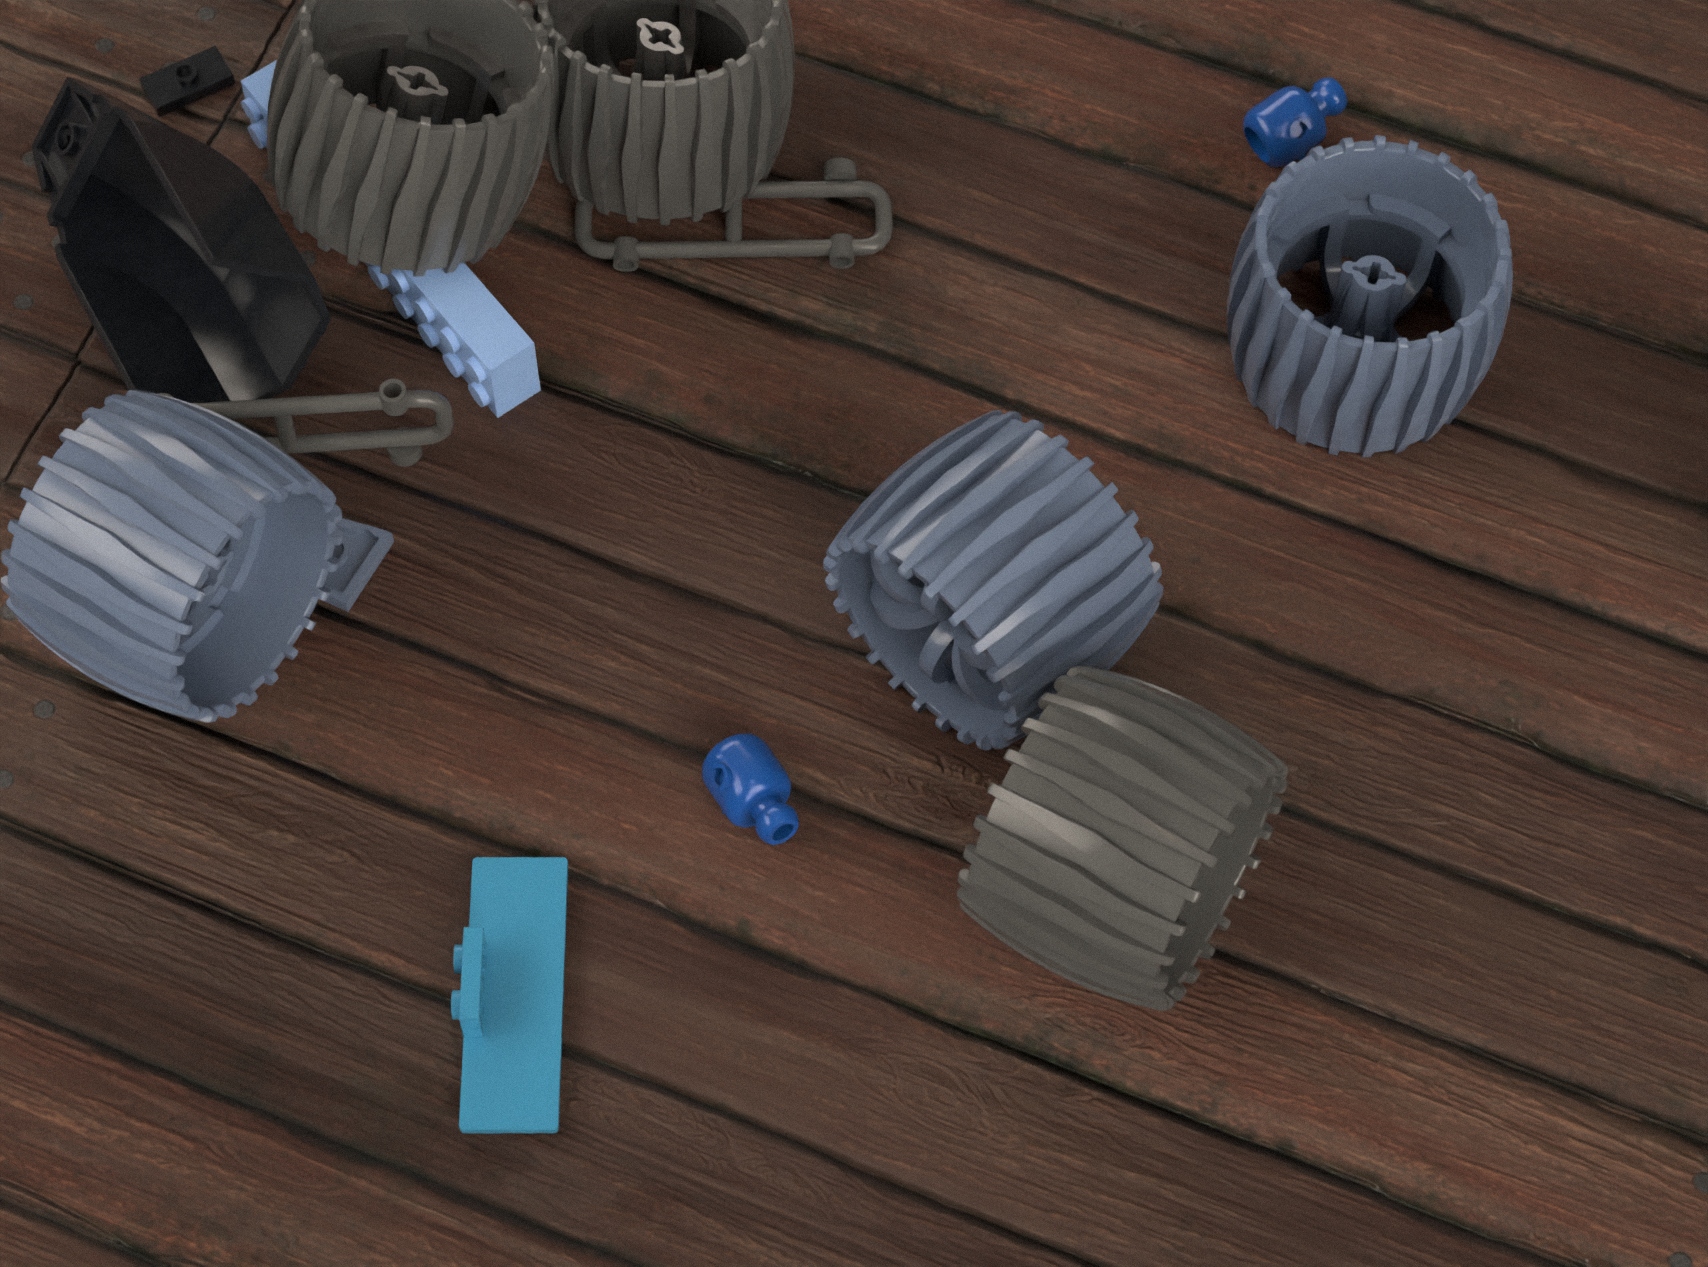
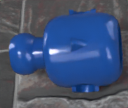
(1292, 121)
(751, 787)

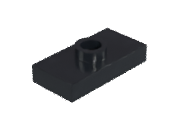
(187, 81)

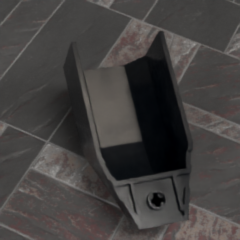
(174, 254)

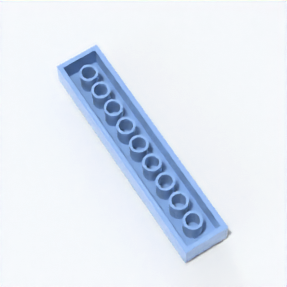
(449, 308)

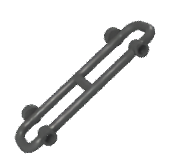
(837, 181)
(402, 444)

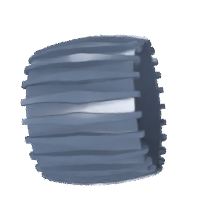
(1349, 373)
(171, 554)
(992, 575)

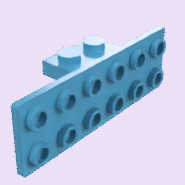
(512, 995)

